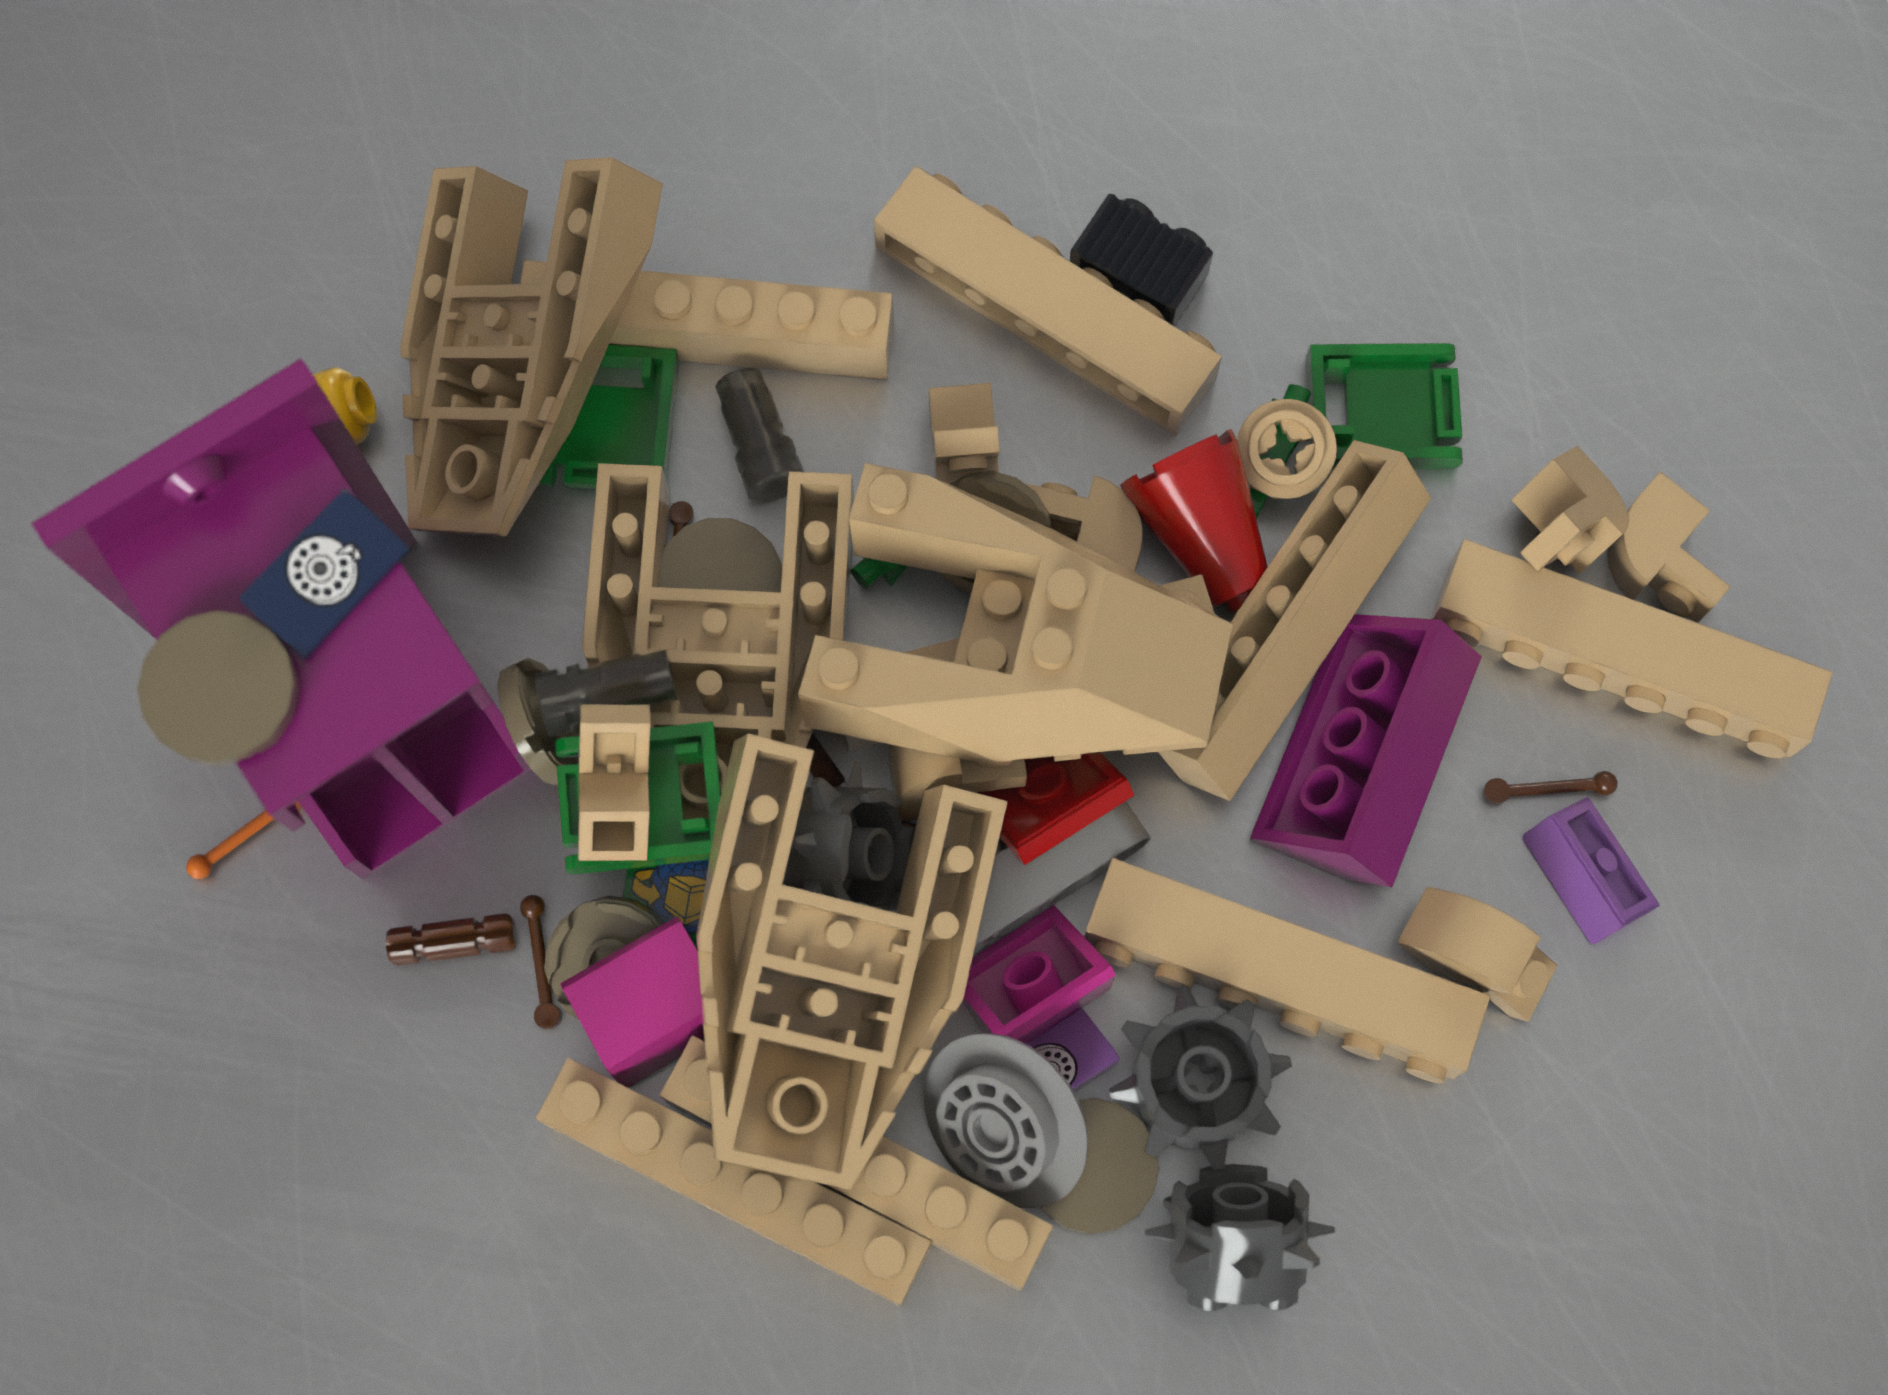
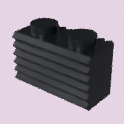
(1144, 256)

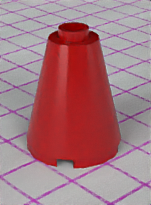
(1205, 516)

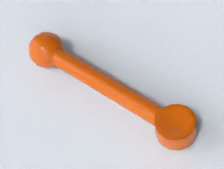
(200, 865)

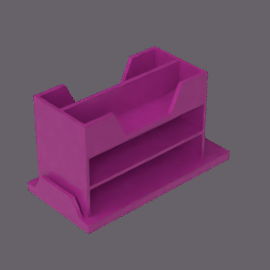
(387, 709)

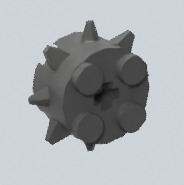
(850, 843)
(1221, 1046)
(1240, 1238)

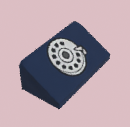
(324, 574)

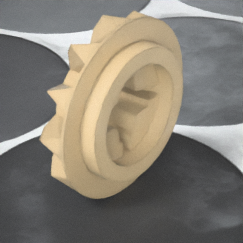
(1299, 423)

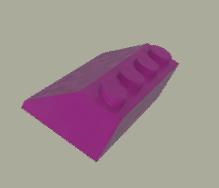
(1368, 747)

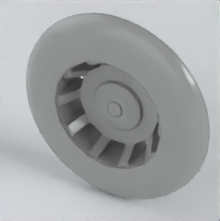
(993, 1131)

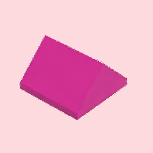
(1035, 978)
(641, 1002)

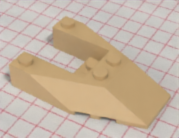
(505, 362)
(730, 650)
(1052, 650)
(821, 1000)

